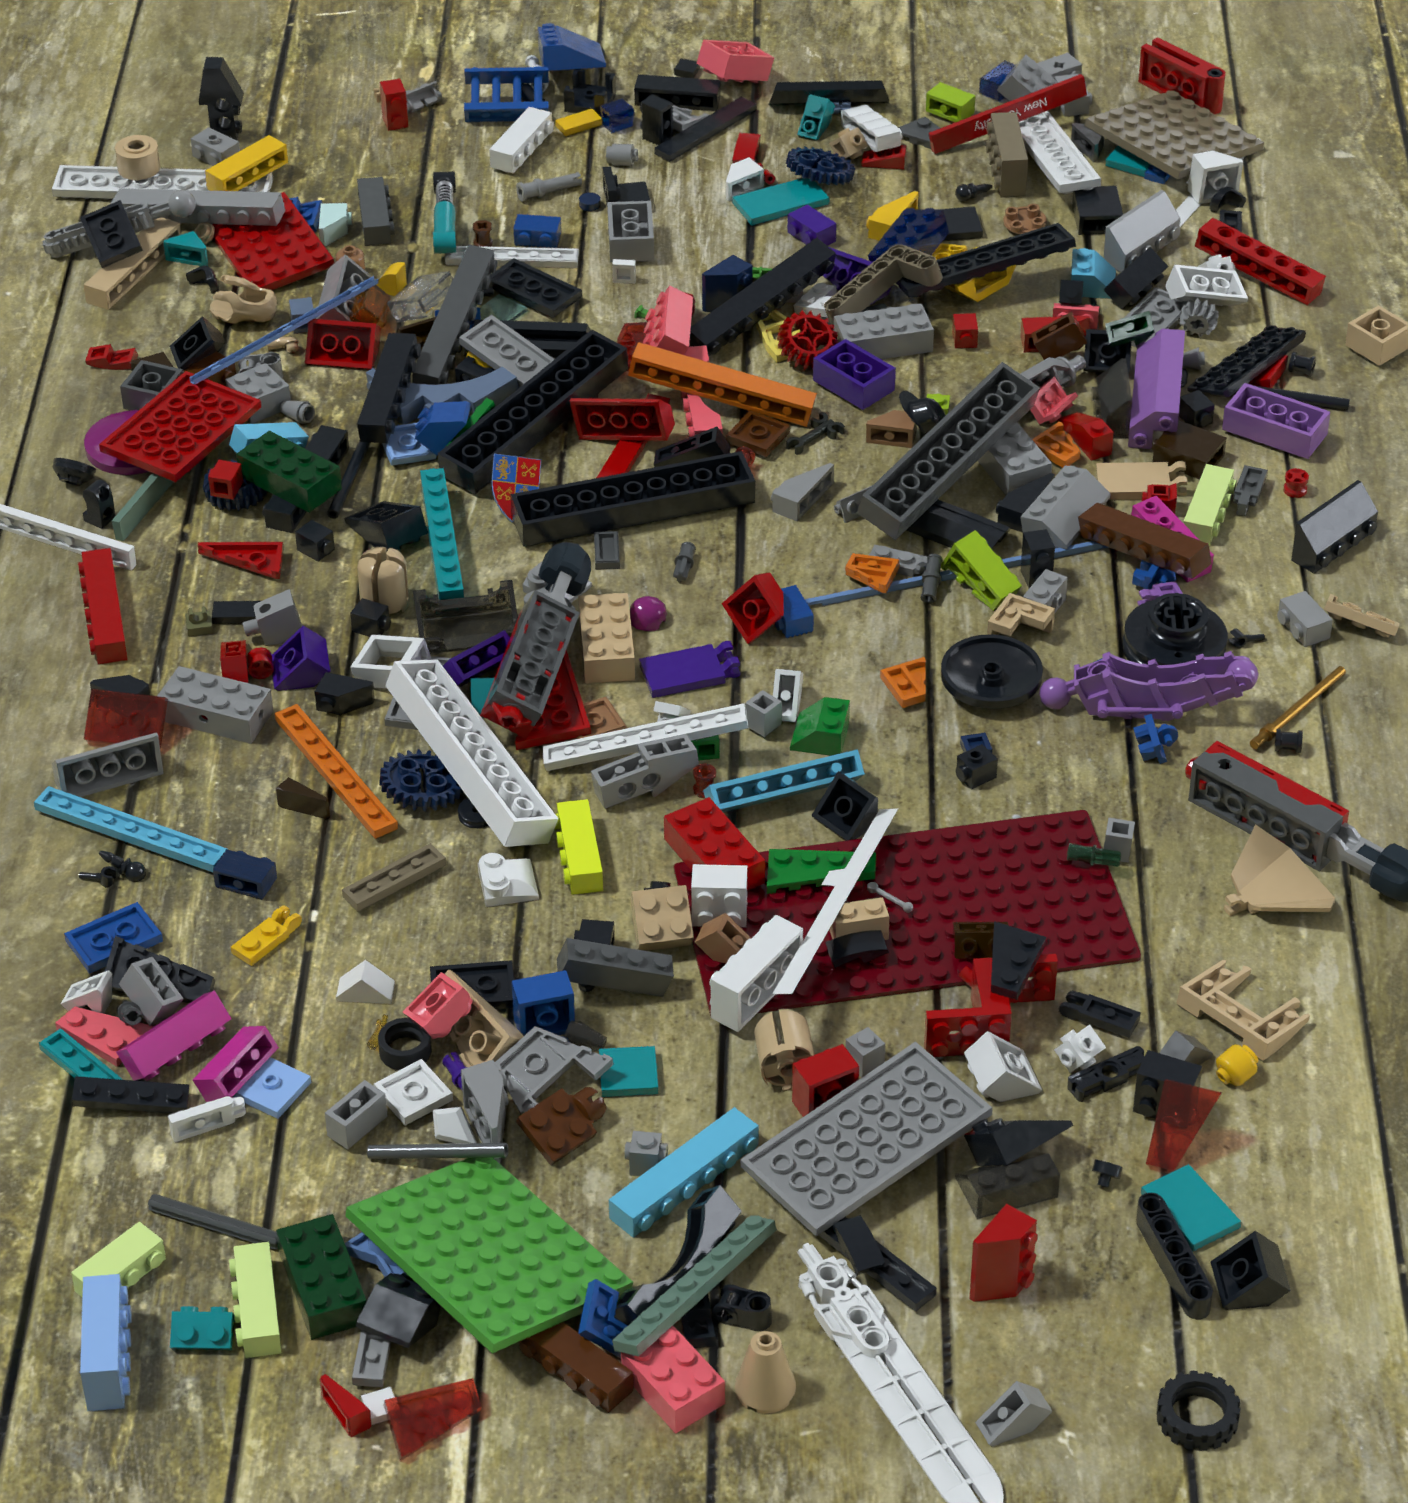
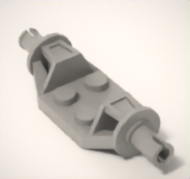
(1059, 367)

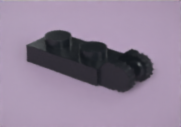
(1100, 1013)

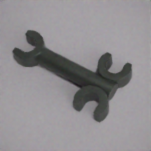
(820, 427)

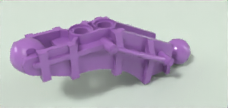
(1138, 689)

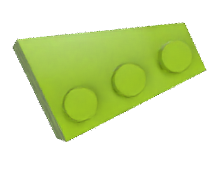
(981, 569)

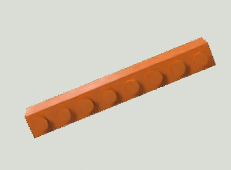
(722, 384)

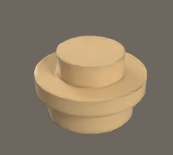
(205, 232)

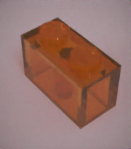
(371, 306)

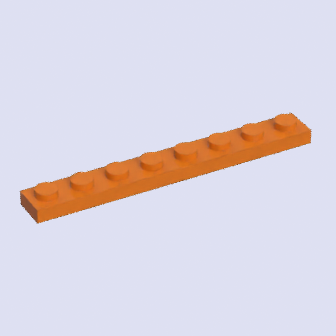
(336, 771)

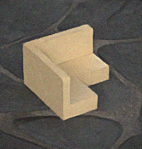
(1020, 610)

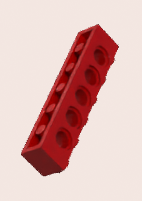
(1261, 261)

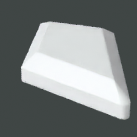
(452, 1126)

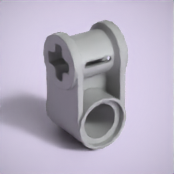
(271, 359)

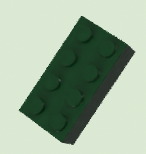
(289, 471)
(321, 1275)

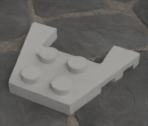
(540, 1060)

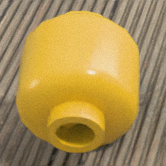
(1236, 1065)

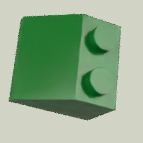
(822, 727)

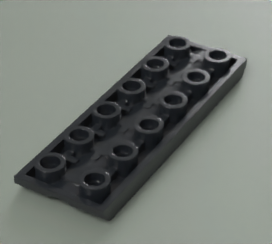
(1248, 361)

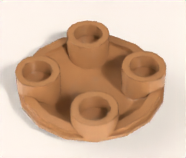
(1024, 218)

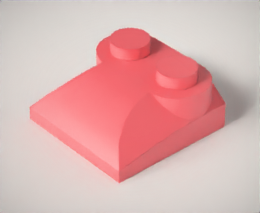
(439, 1006)

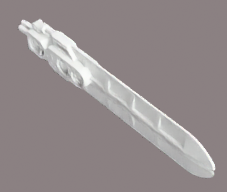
(870, 1340)

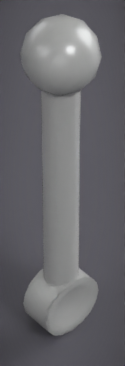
(872, 887)

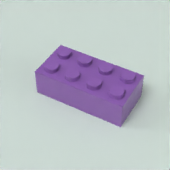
(1276, 420)

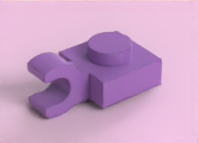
(1158, 590)

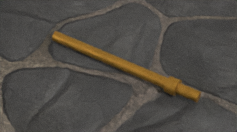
(1268, 732)

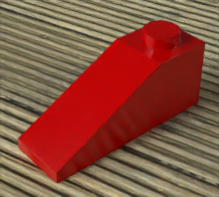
(1089, 433)
(234, 660)

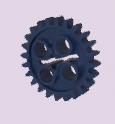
(820, 166)
(402, 781)

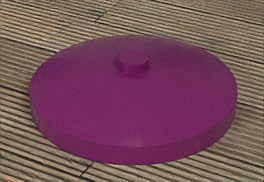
(97, 434)

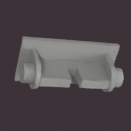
(424, 93)
(849, 505)

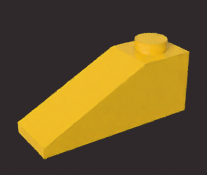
(886, 215)

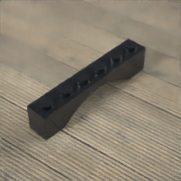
(707, 1221)

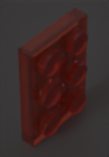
(124, 716)

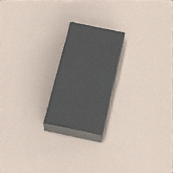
(606, 550)

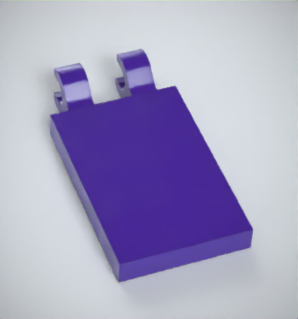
(689, 669)

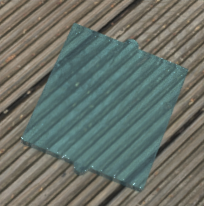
(502, 308)

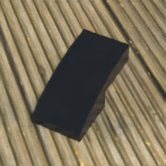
(861, 944)
(859, 1244)
(698, 1325)

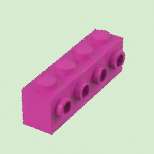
(1158, 513)
(173, 1036)

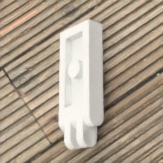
(205, 1117)

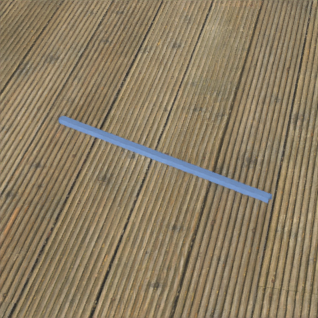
(283, 330)

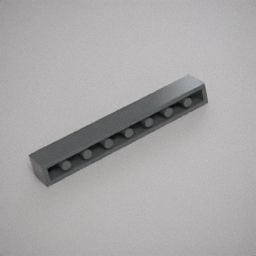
(455, 316)

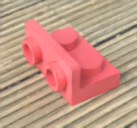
(1078, 310)

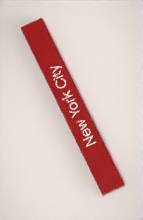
(1025, 107)

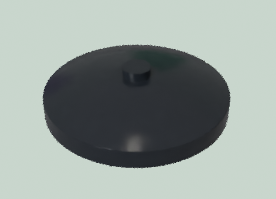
(991, 671)

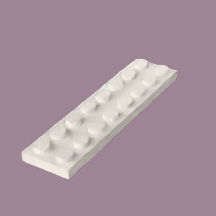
(1057, 154)

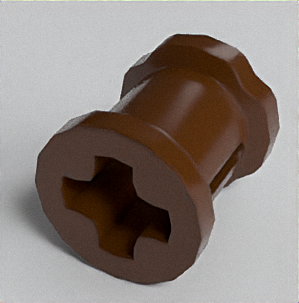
(482, 233)

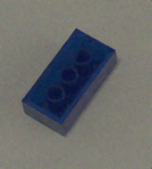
(916, 229)

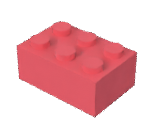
(735, 61)
(676, 1380)

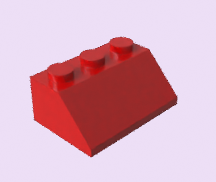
(342, 343)
(1003, 1256)

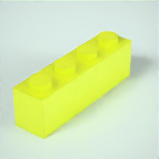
(579, 847)

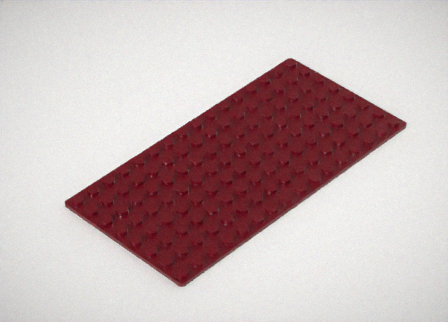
(950, 875)

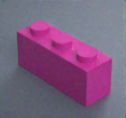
(235, 1063)

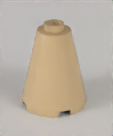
(765, 1375)

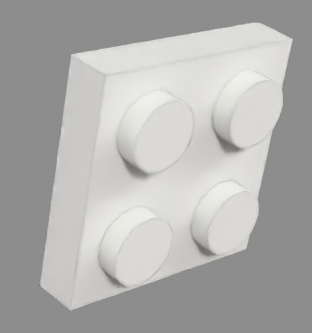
(414, 1092)

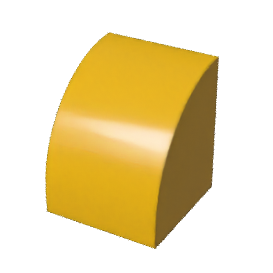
(393, 279)

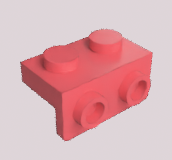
(1051, 402)

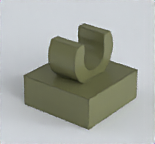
(198, 622)

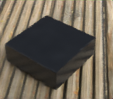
(686, 68)

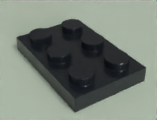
(111, 234)
(488, 979)

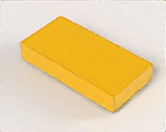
(578, 122)

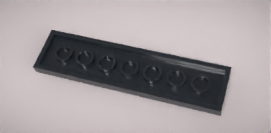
(995, 257)

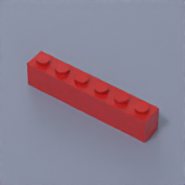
(103, 606)

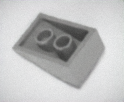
(485, 1100)

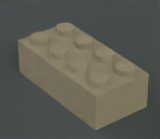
(1007, 154)

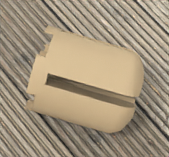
(384, 578)
(774, 1054)

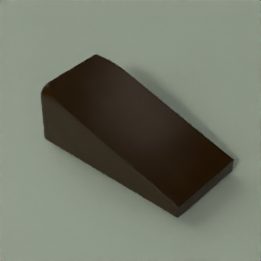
(301, 799)

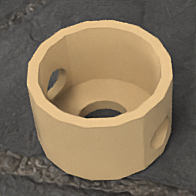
(137, 157)

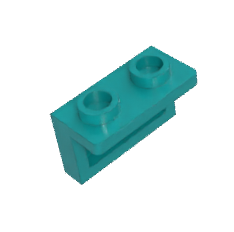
(202, 1329)

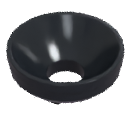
(73, 471)

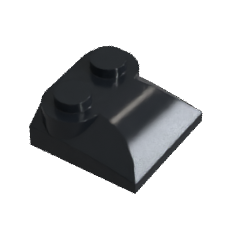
(1099, 353)

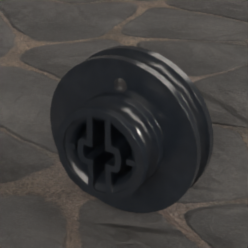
(1173, 631)

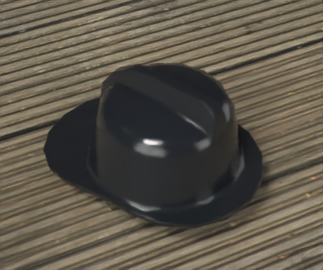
(922, 411)

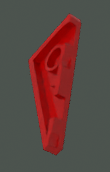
(254, 556)

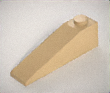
(483, 1031)

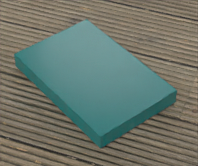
(1194, 1206)

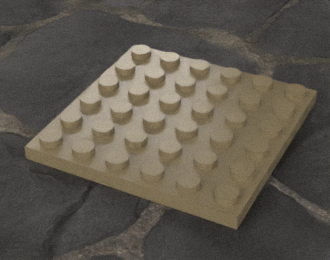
(1170, 130)

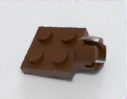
(562, 1122)

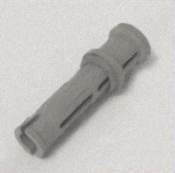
(539, 187)

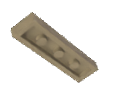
(393, 877)

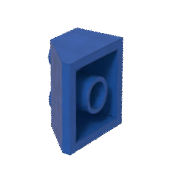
(441, 424)

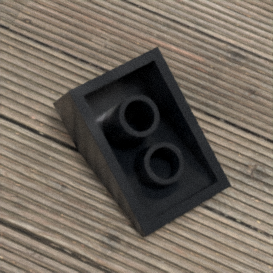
(389, 524)
(1005, 1141)

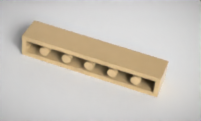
(117, 279)

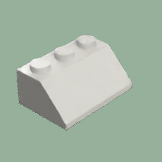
(1209, 284)

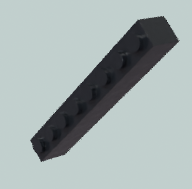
(762, 297)

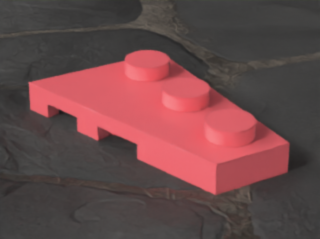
(100, 1032)

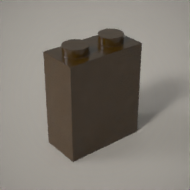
(1191, 446)

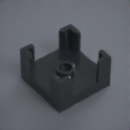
(588, 96)

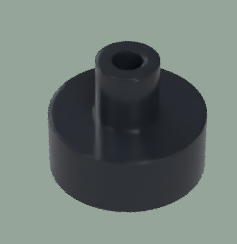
(1106, 1171)

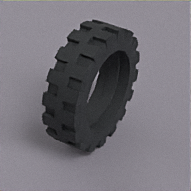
(1195, 1435)

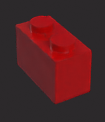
(394, 104)

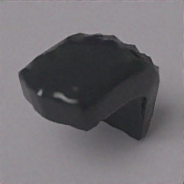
(1228, 196)
(203, 274)

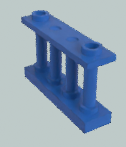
(503, 111)

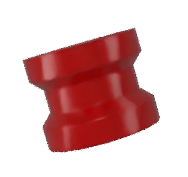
(1296, 483)
(260, 663)

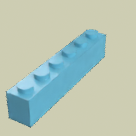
(784, 781)
(683, 1172)

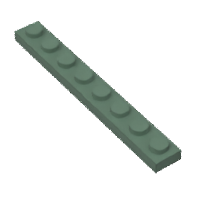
(694, 1285)

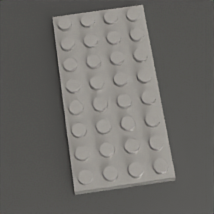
(865, 1138)

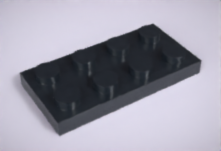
(534, 288)

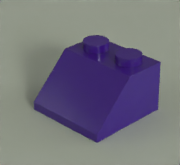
(300, 661)

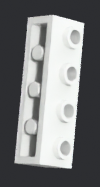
(521, 140)

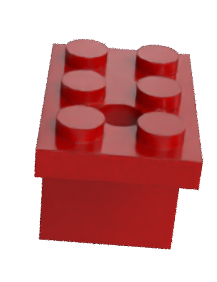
(989, 1010)

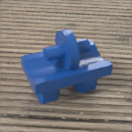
(1151, 574)
(1164, 735)

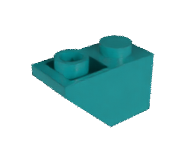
(816, 117)

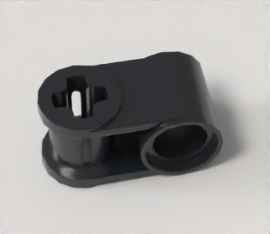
(745, 1308)

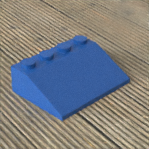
(567, 50)

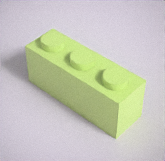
(129, 1255)

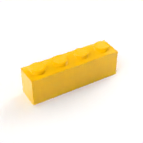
(247, 165)

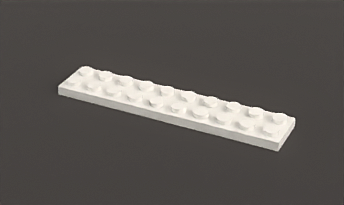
(106, 181)

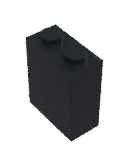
(1096, 209)

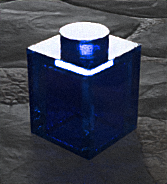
(617, 115)

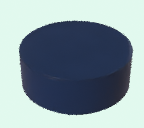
(589, 201)

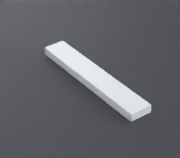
(532, 256)

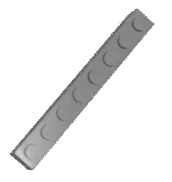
(215, 206)

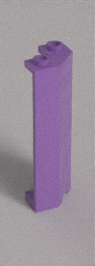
(1156, 387)

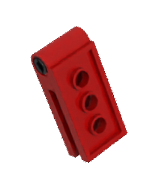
(1173, 69)

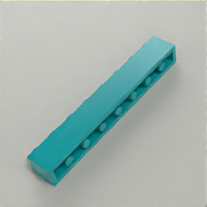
(441, 534)

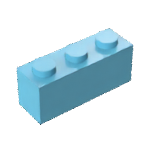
(247, 433)

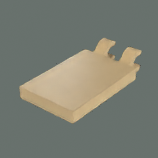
(1129, 479)

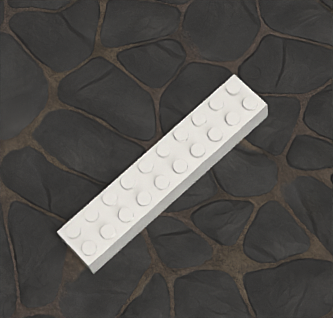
(471, 753)

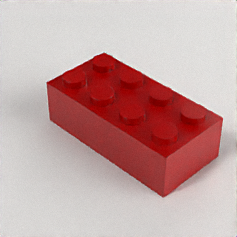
(707, 837)

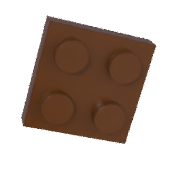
(758, 433)

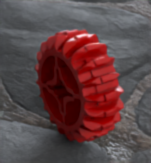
(803, 345)

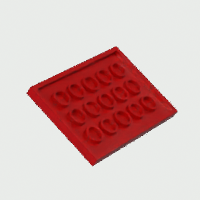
(274, 253)
(180, 426)

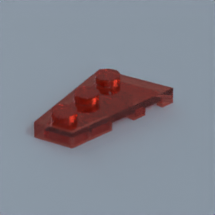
(1178, 1120)
(429, 1413)

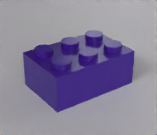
(854, 374)

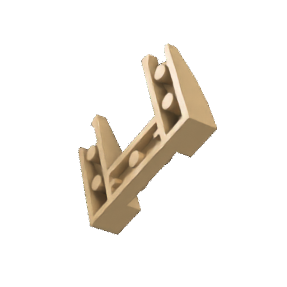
(1209, 995)

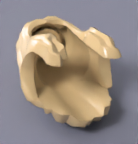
(250, 305)

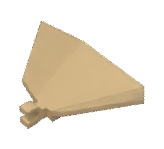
(1274, 880)

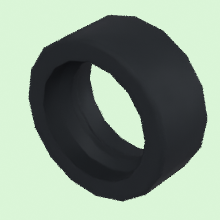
(401, 1029)

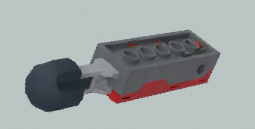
(538, 642)
(1301, 819)

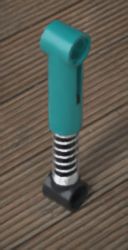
(444, 213)

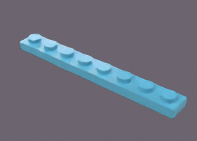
(129, 828)

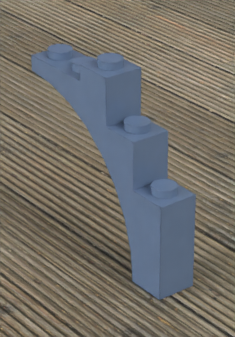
(494, 386)

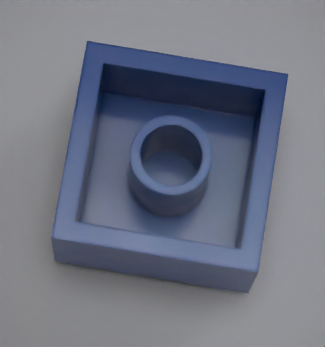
(543, 1003)

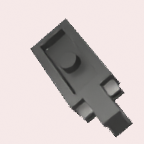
(1249, 488)

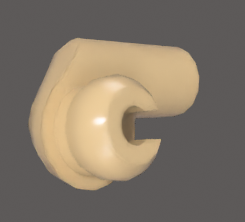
(289, 343)

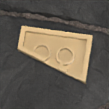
(1351, 611)

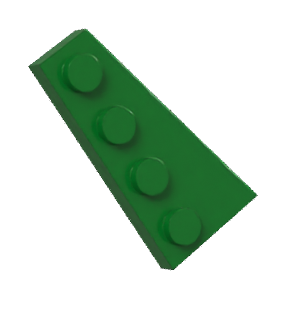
(804, 867)

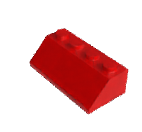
(622, 419)

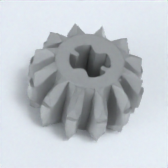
(1199, 317)

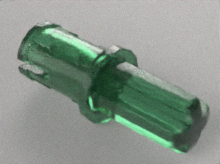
(1093, 855)

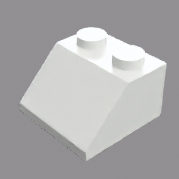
(1212, 172)
(1001, 1069)

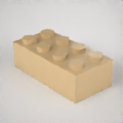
(606, 638)

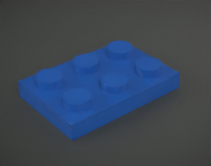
(95, 939)

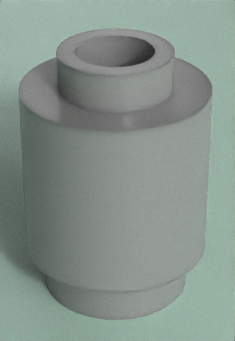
(621, 154)

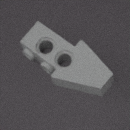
(650, 769)

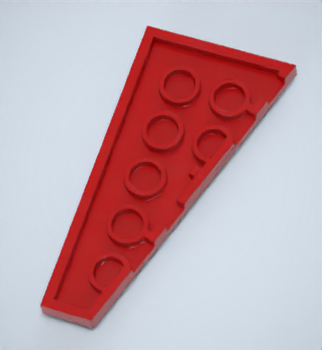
(563, 713)

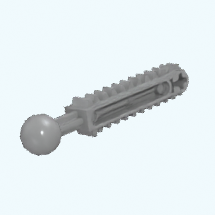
(74, 237)

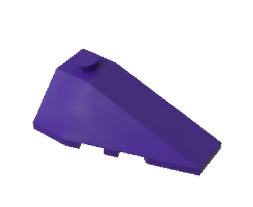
(846, 269)

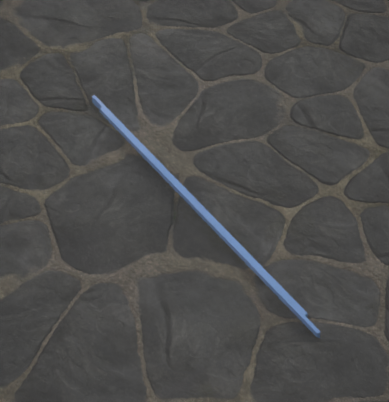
(946, 575)

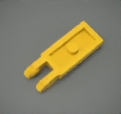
(266, 936)

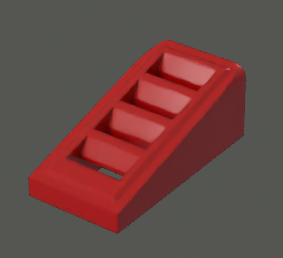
(889, 159)
(348, 1410)

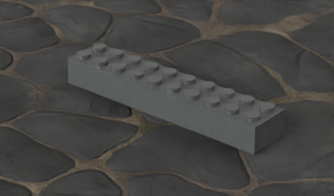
(948, 451)

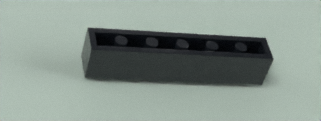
(388, 388)
(327, 443)

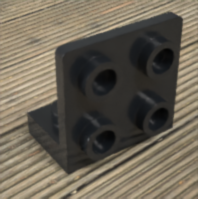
(622, 192)

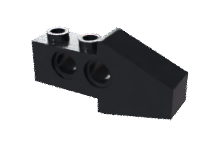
(221, 84)

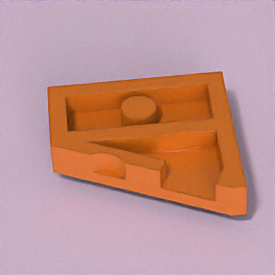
(1058, 445)
(873, 570)
(906, 681)

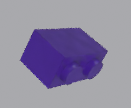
(810, 224)

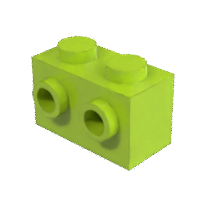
(950, 102)

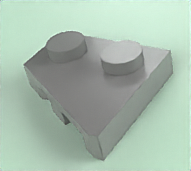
(684, 119)

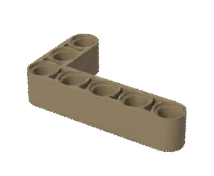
(880, 276)

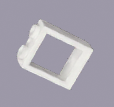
(386, 646)

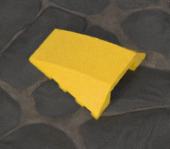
(975, 288)

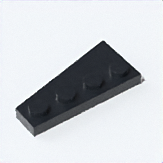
(187, 980)

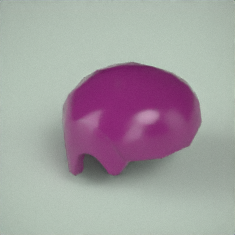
(647, 613)

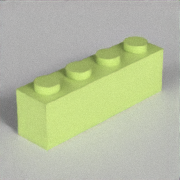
(1210, 502)
(256, 1300)

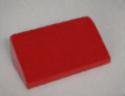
(1271, 374)

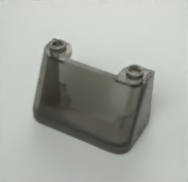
(464, 621)

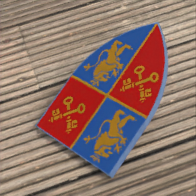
(513, 476)

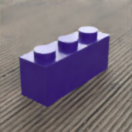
(478, 659)

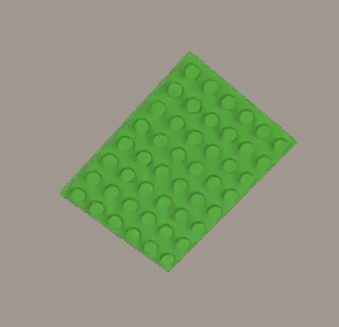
(486, 1250)

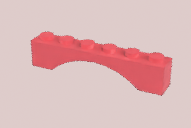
(697, 414)

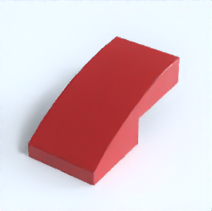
(746, 147)
(106, 358)

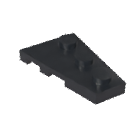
(1013, 958)

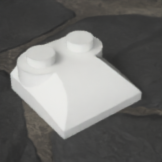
(506, 880)

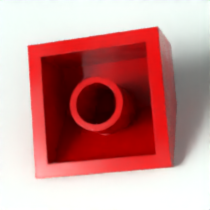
(755, 606)

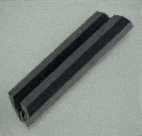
(833, 90)
(548, 336)
(949, 524)

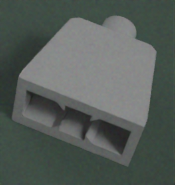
(275, 619)

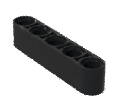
(1174, 1256)

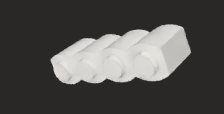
(878, 131)

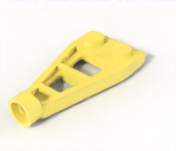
(766, 332)

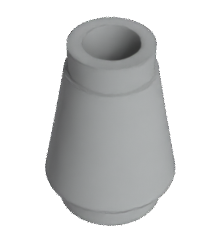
(298, 410)

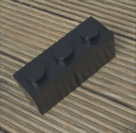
(1136, 279)

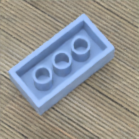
(105, 1342)

